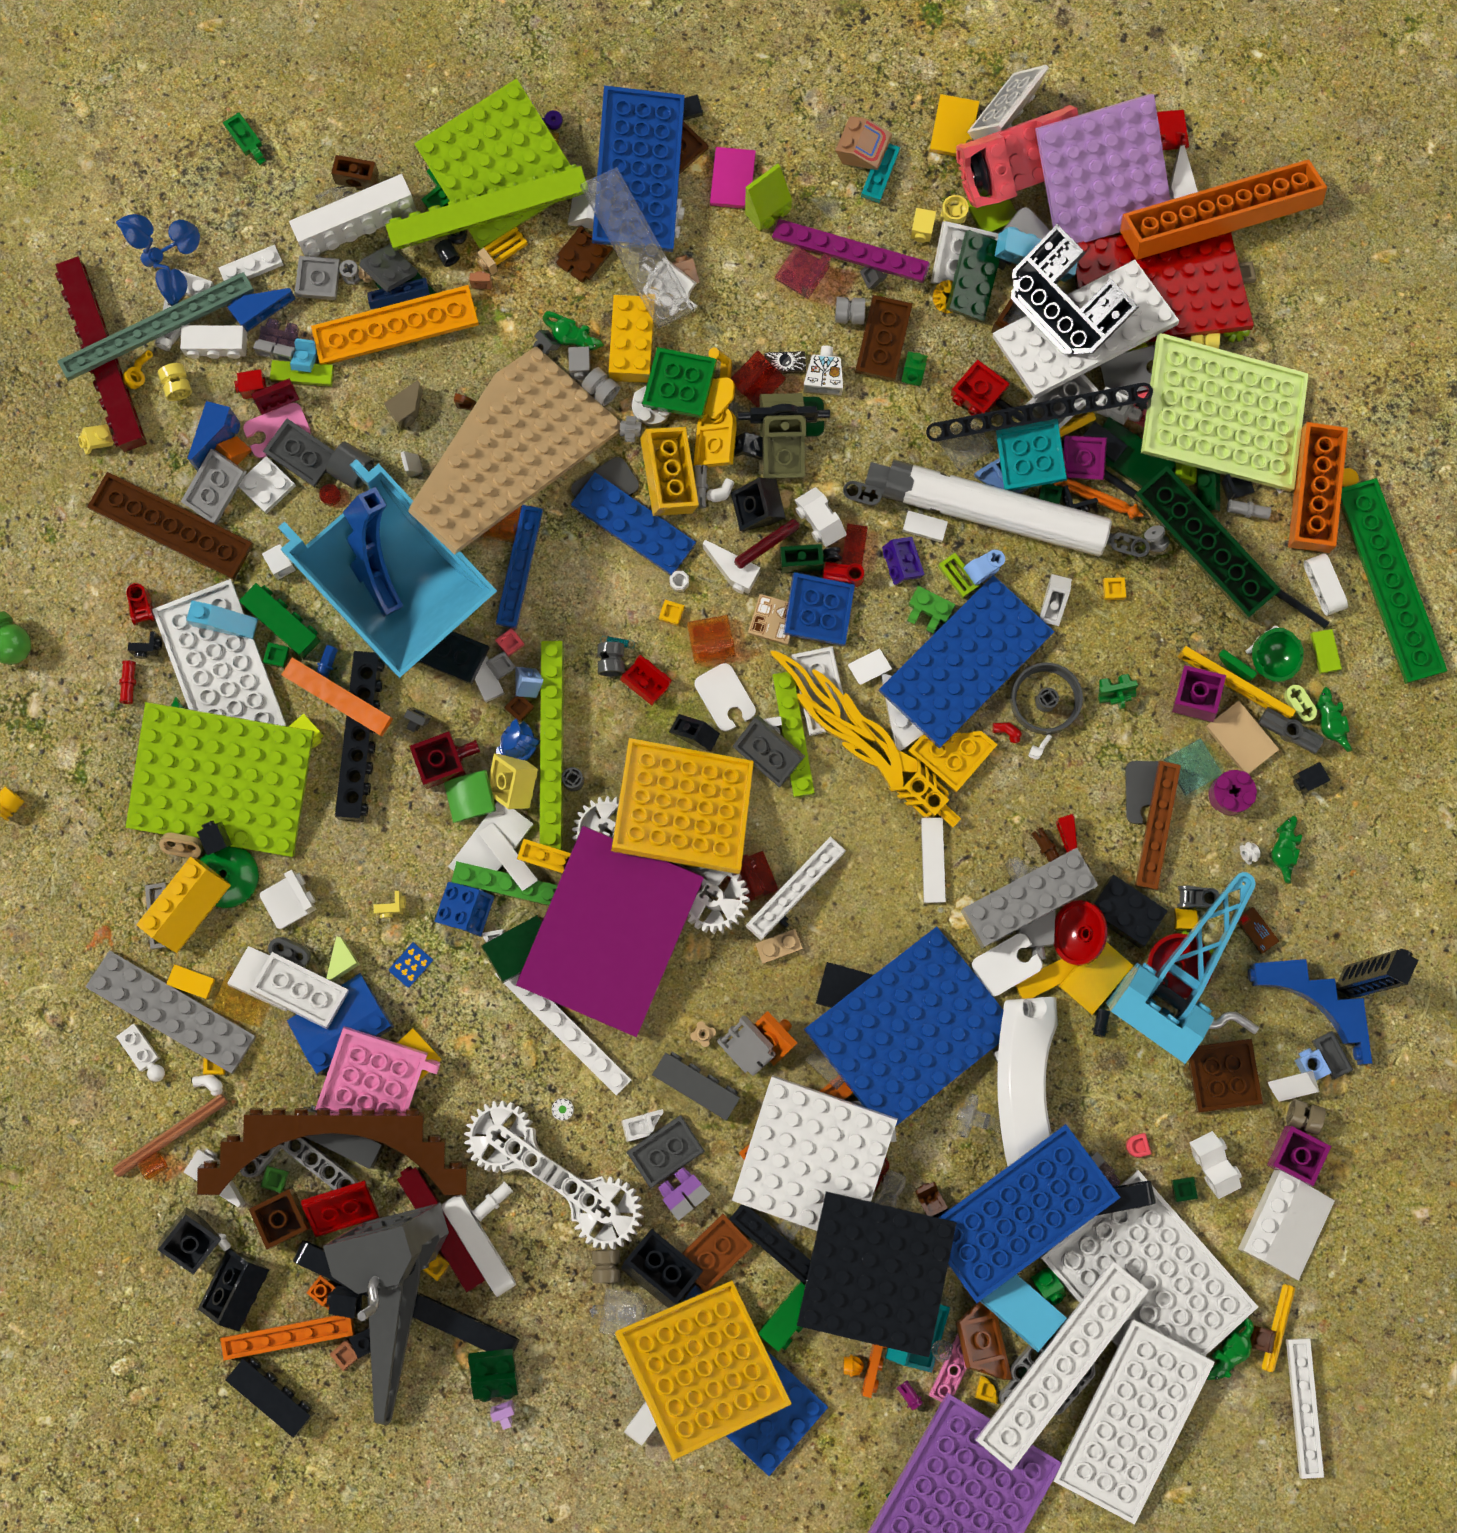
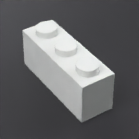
(213, 341)

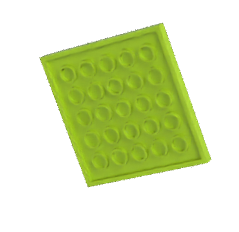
(490, 147)

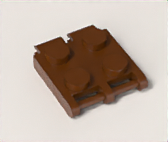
(582, 255)

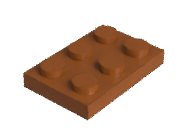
(717, 1251)

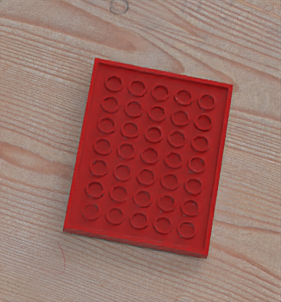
(1195, 280)

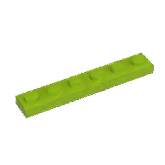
(793, 731)

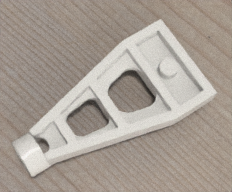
(195, 286)

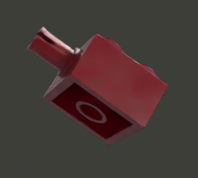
(441, 759)

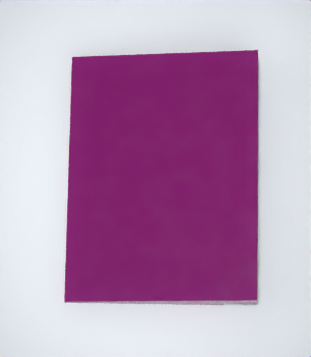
(609, 932)

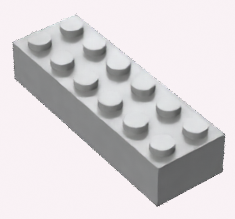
(1029, 898)

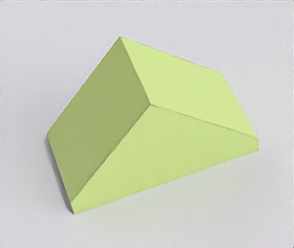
(341, 960)

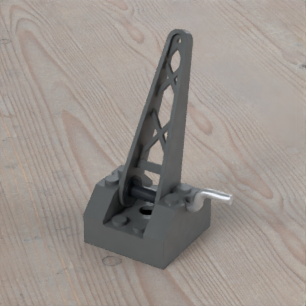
(386, 1263)

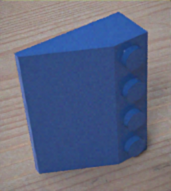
(358, 1011)

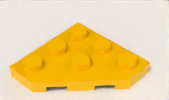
(956, 758)

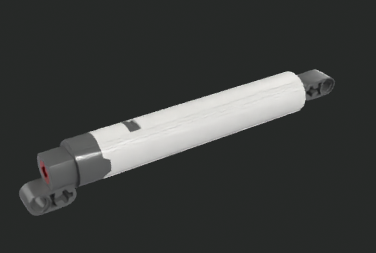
(993, 508)

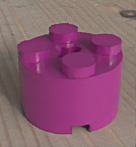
(1228, 803)

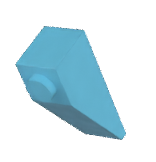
(221, 620)

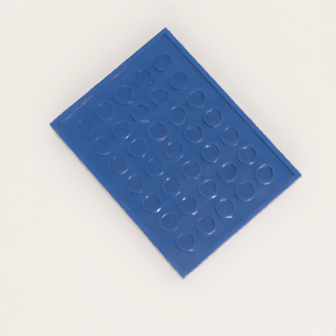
(910, 1028)

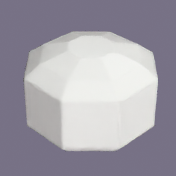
(679, 581)

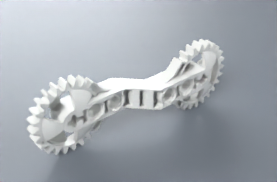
(726, 900)
(553, 1175)

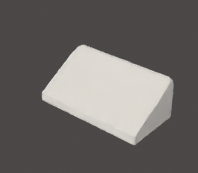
(1294, 1086)

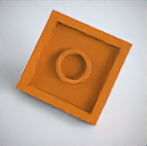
(777, 1034)

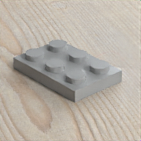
(213, 486)

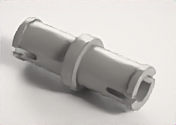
(701, 486)
(1248, 509)

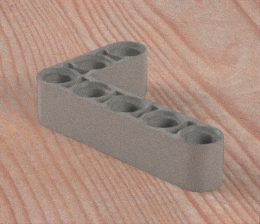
(302, 1156)

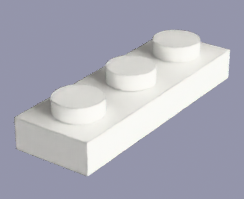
(253, 264)

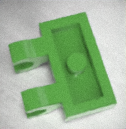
(931, 605)

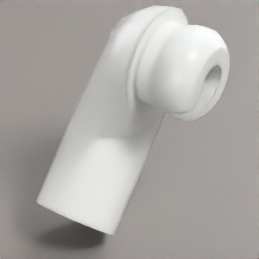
(722, 493)
(210, 1082)

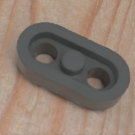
(290, 950)

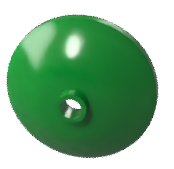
(241, 874)

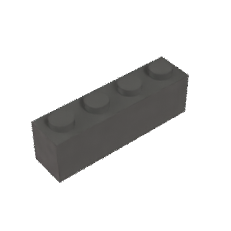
(696, 1086)
(354, 1147)

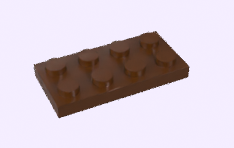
(883, 338)

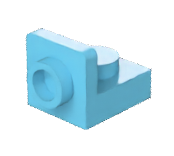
(304, 355)

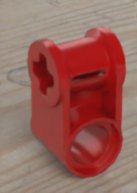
(139, 608)

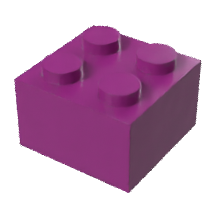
(1199, 693)
(1299, 1155)

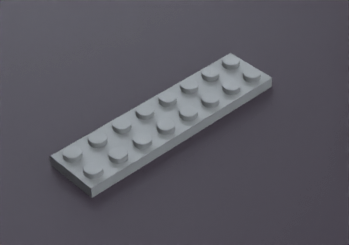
(171, 1012)

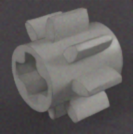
(630, 428)

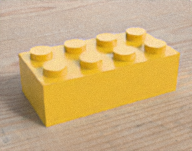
(630, 340)
(669, 471)

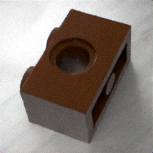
(354, 172)

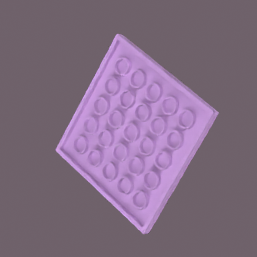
(1103, 167)

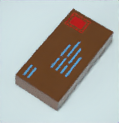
(1257, 930)

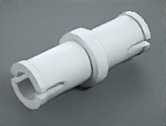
(492, 1201)

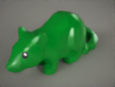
(568, 334)
(1332, 723)
(1284, 852)
(1235, 1351)

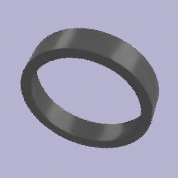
(1064, 673)

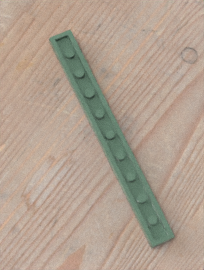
(155, 326)

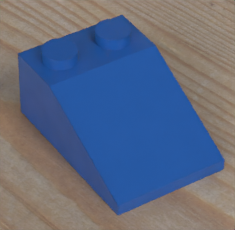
(215, 426)

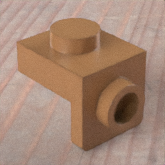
(687, 265)

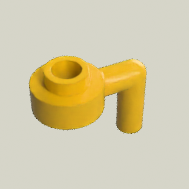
(134, 376)

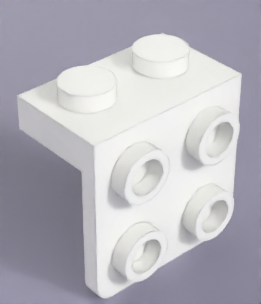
(288, 900)

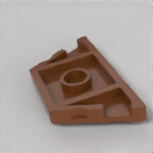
(983, 1342)

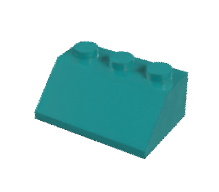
(917, 1361)

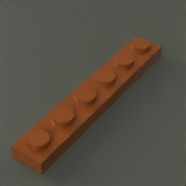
(1157, 825)

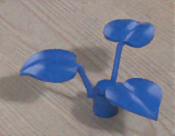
(186, 236)

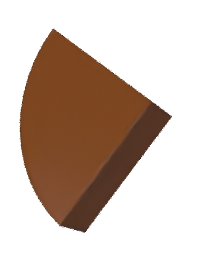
(464, 402)

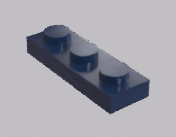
(402, 293)

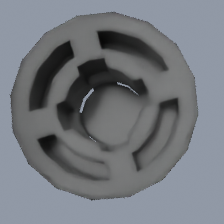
(1044, 703)
(576, 780)

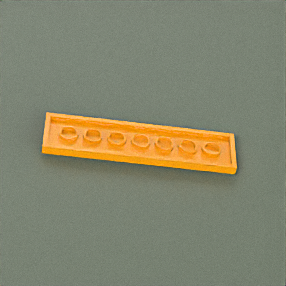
(395, 325)

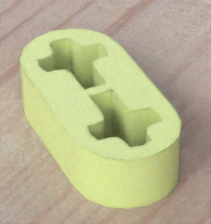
(1304, 700)

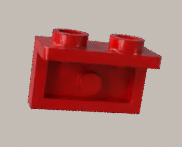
(646, 680)

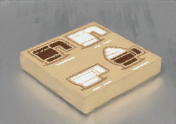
(769, 620)

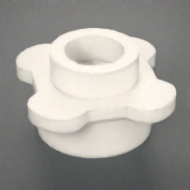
(1250, 852)

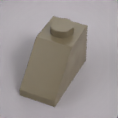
(405, 405)

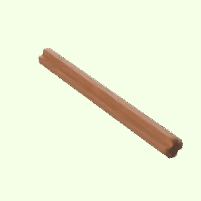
(170, 1135)

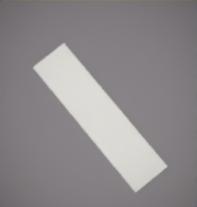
(507, 856)

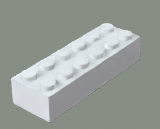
(353, 216)

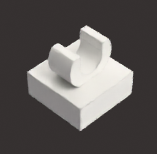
(774, 722)

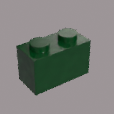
(801, 558)

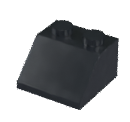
(758, 504)
(189, 1241)

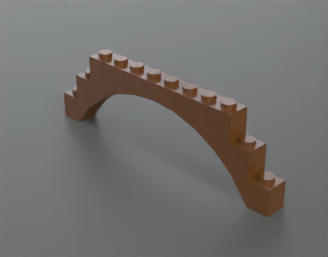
(270, 1128)

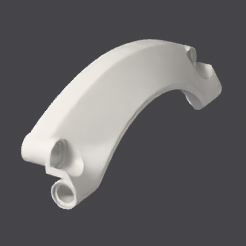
(1022, 1067)

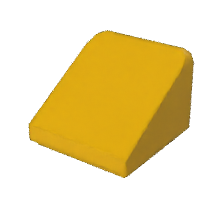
(1185, 919)

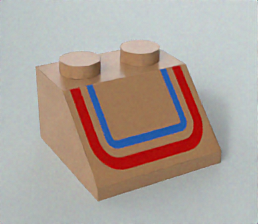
(863, 143)

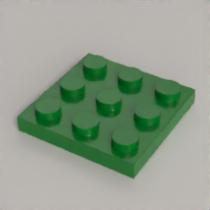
(679, 382)

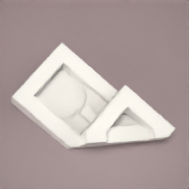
(641, 1125)

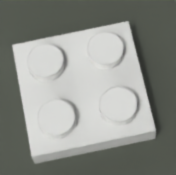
(266, 485)

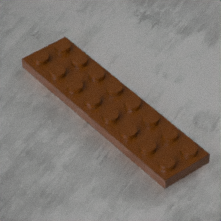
(170, 525)

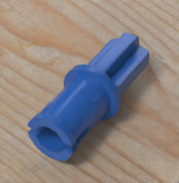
(327, 661)

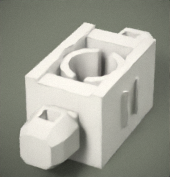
(1121, 413)

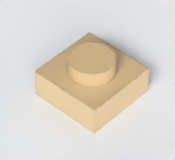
(486, 262)

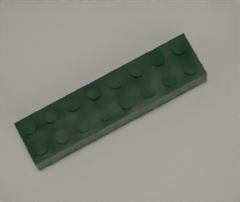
(1207, 542)

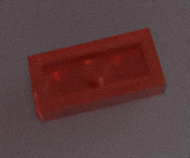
(854, 544)

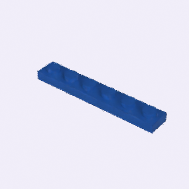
(519, 566)

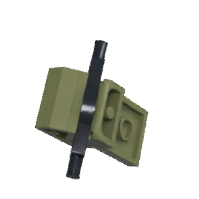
(783, 431)

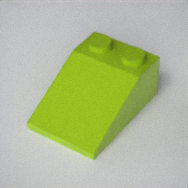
(767, 198)

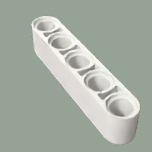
(478, 1245)

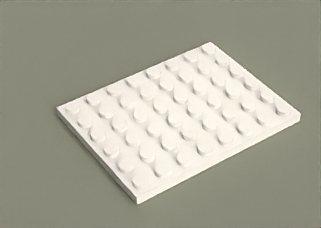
(1187, 1286)

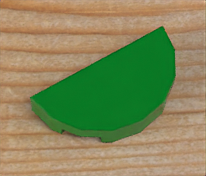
(1237, 666)

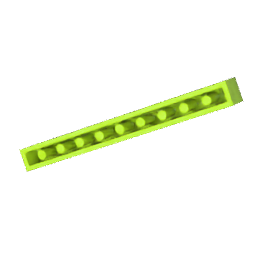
(485, 208)
(552, 744)

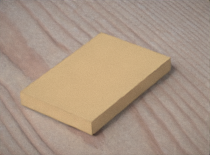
(1242, 738)

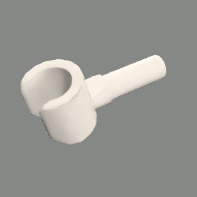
(1036, 752)

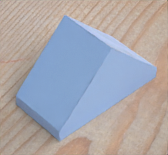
(527, 682)

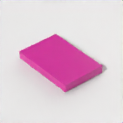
(731, 175)

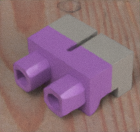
(676, 1200)

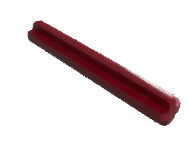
(766, 543)

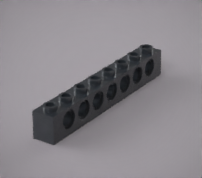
(356, 811)
(1377, 973)

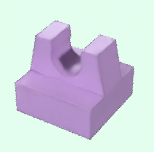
(503, 1413)

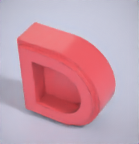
(1138, 1145)

